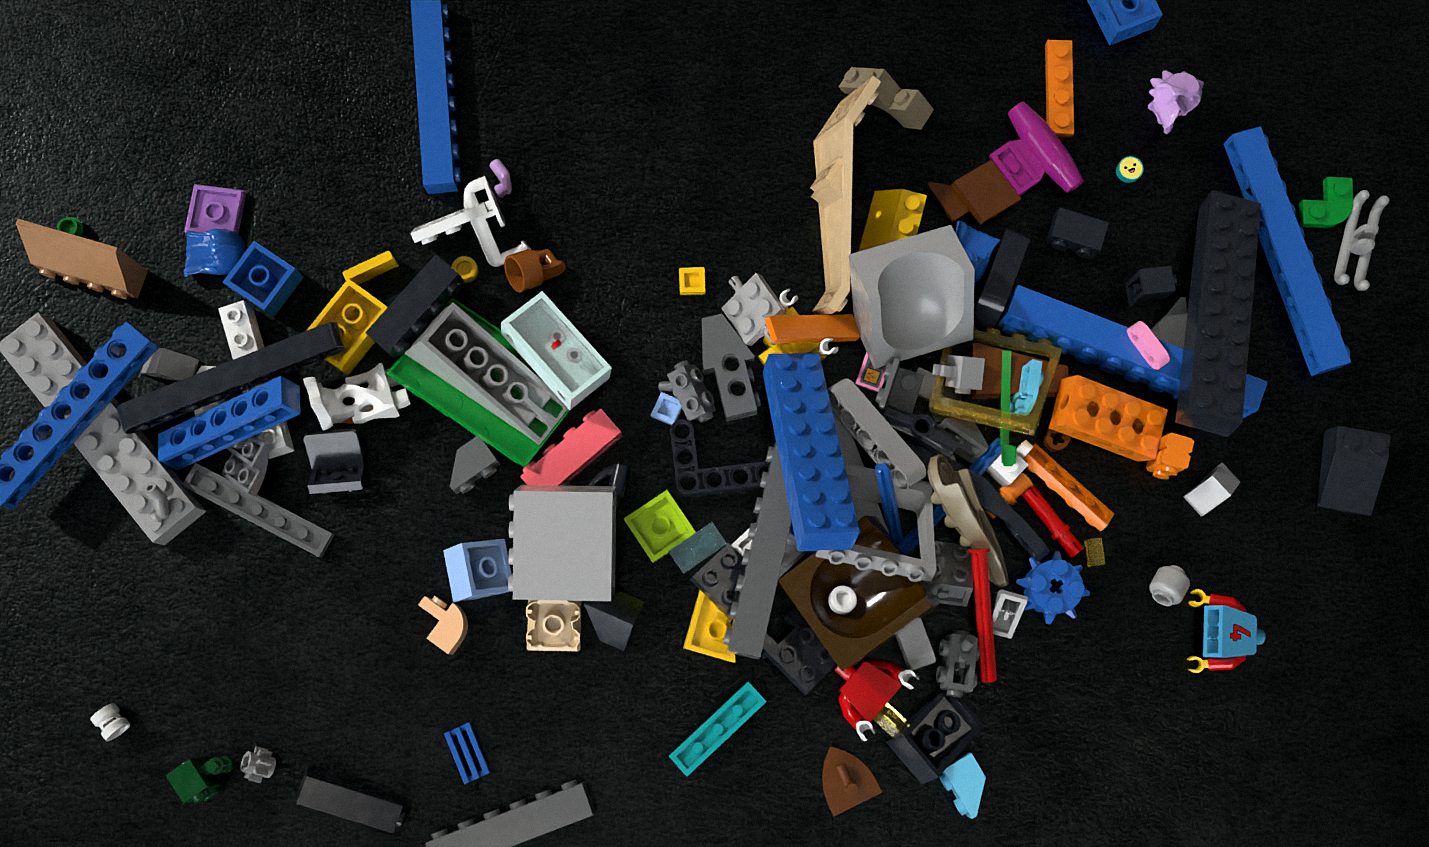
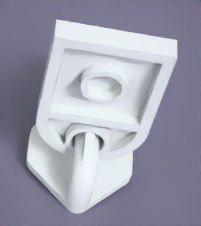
(476, 214)

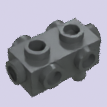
(691, 392)
(959, 658)

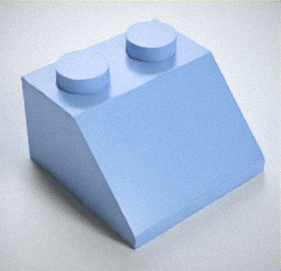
(477, 569)

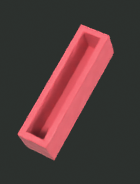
(575, 452)

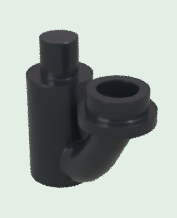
(618, 477)

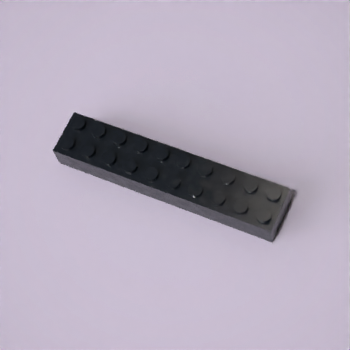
(1219, 315)

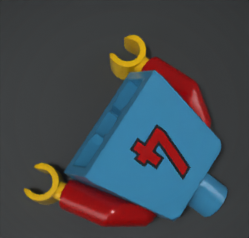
(1228, 633)

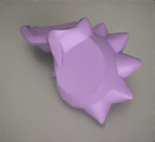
(1174, 97)

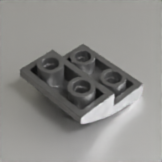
(247, 464)

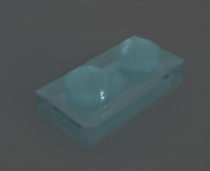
(697, 547)

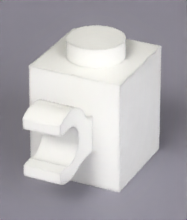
(1007, 474)

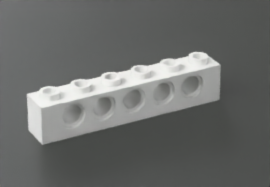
(243, 338)

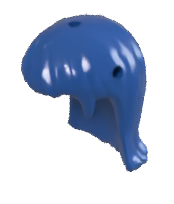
(977, 247)
(213, 252)

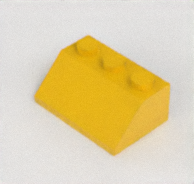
(892, 217)

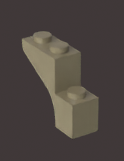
(904, 105)

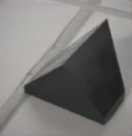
(615, 618)

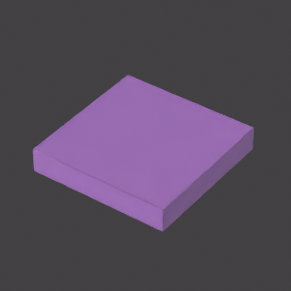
(215, 209)

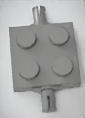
(751, 308)

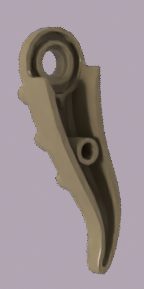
(965, 513)

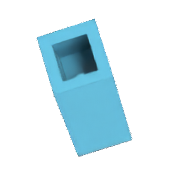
(966, 782)

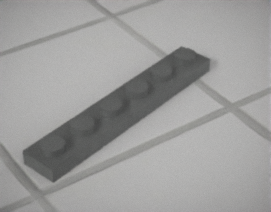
(258, 510)

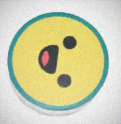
(1129, 169)

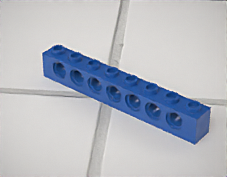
(82, 414)

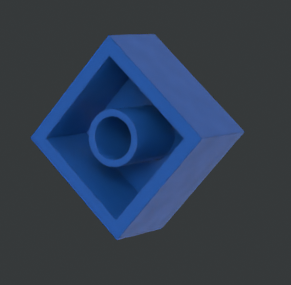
(263, 279)

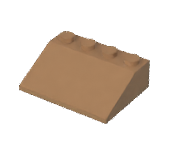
(81, 260)

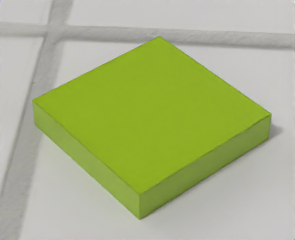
(659, 526)

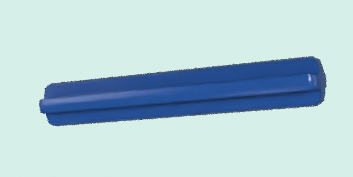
(888, 501)

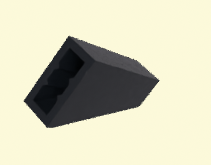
(349, 801)

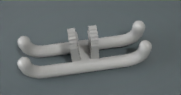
(1359, 241)

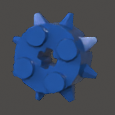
(1068, 583)

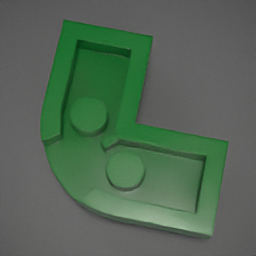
(1334, 208)

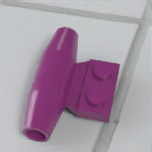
(1036, 153)

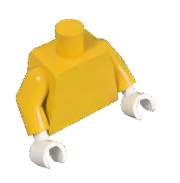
(810, 347)

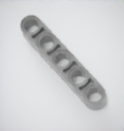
(875, 434)

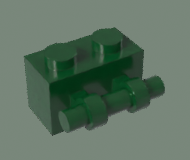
(200, 778)

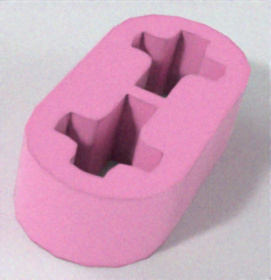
(1148, 345)

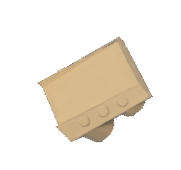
(553, 625)

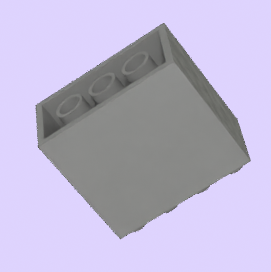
(563, 542)

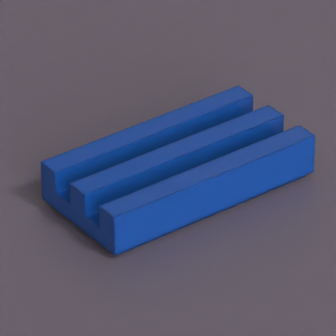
(457, 757)

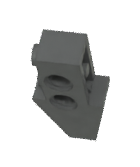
(722, 345)

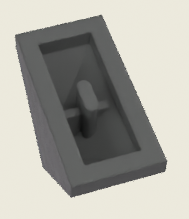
(972, 441)

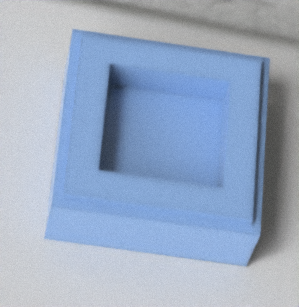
(667, 409)

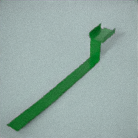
(1008, 452)

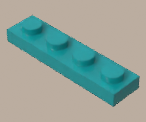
(717, 729)

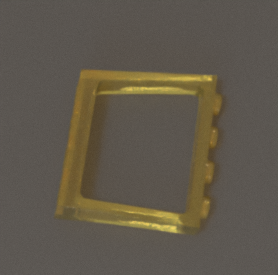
(992, 416)

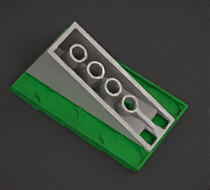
(480, 382)

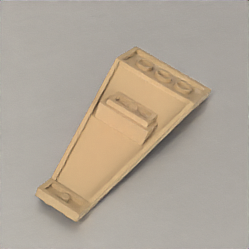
(834, 193)

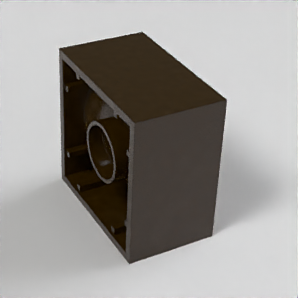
(883, 602)

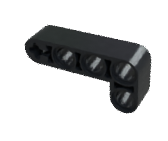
(1000, 278)

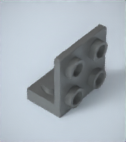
(900, 389)
(954, 574)

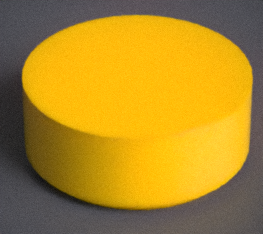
(466, 268)

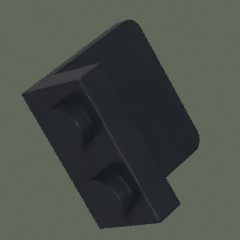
(335, 461)

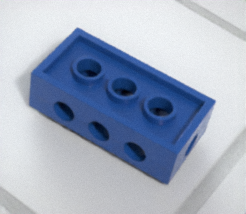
(1125, 17)

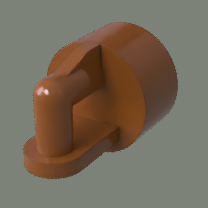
(525, 268)

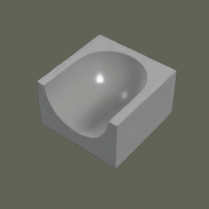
(913, 296)

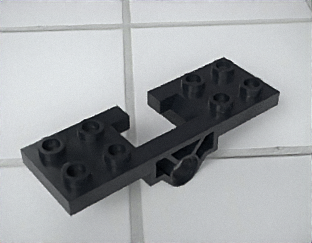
(795, 651)

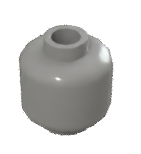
(1169, 585)

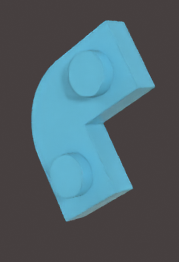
(1030, 381)

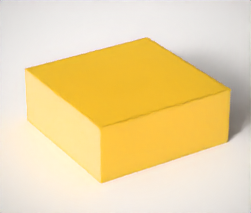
(692, 281)

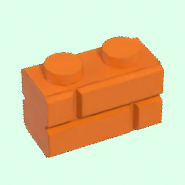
(1171, 456)

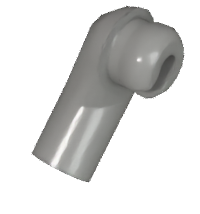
(160, 499)

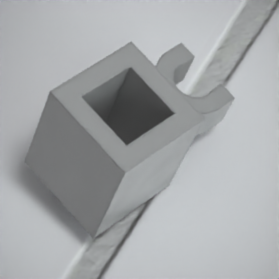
(962, 373)

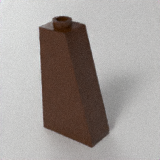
(993, 368)

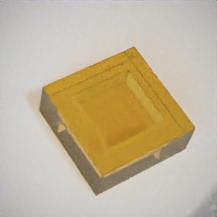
(1094, 552)
(890, 720)

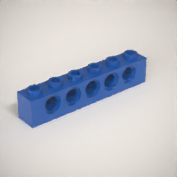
(229, 423)

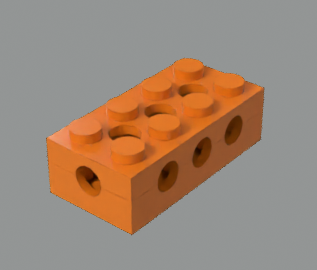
(1108, 418)

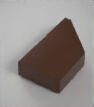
(948, 200)

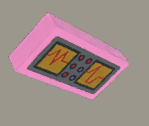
(870, 378)

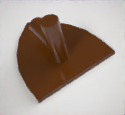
(846, 781)

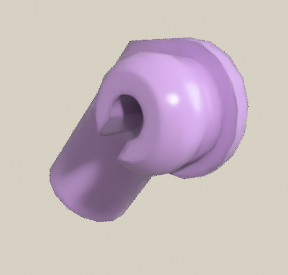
(504, 177)

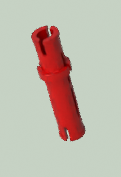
(1052, 521)

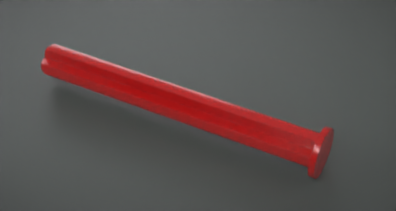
(983, 614)

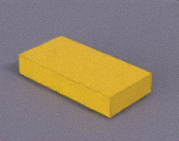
(371, 268)

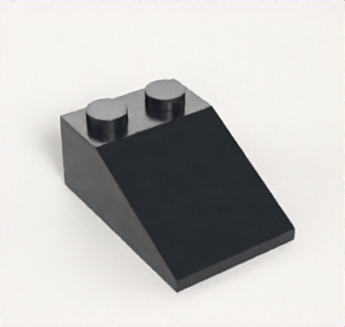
(1352, 469)
(935, 736)

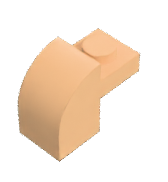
(452, 625)

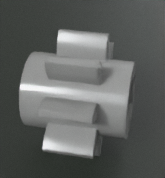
(258, 764)

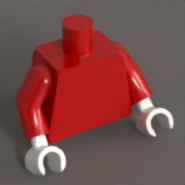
(869, 690)

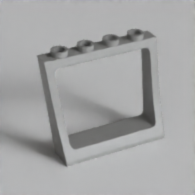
(917, 498)

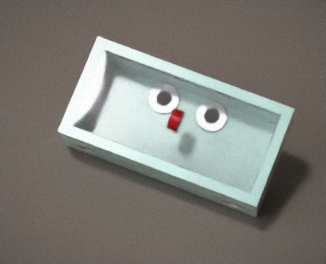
(555, 350)

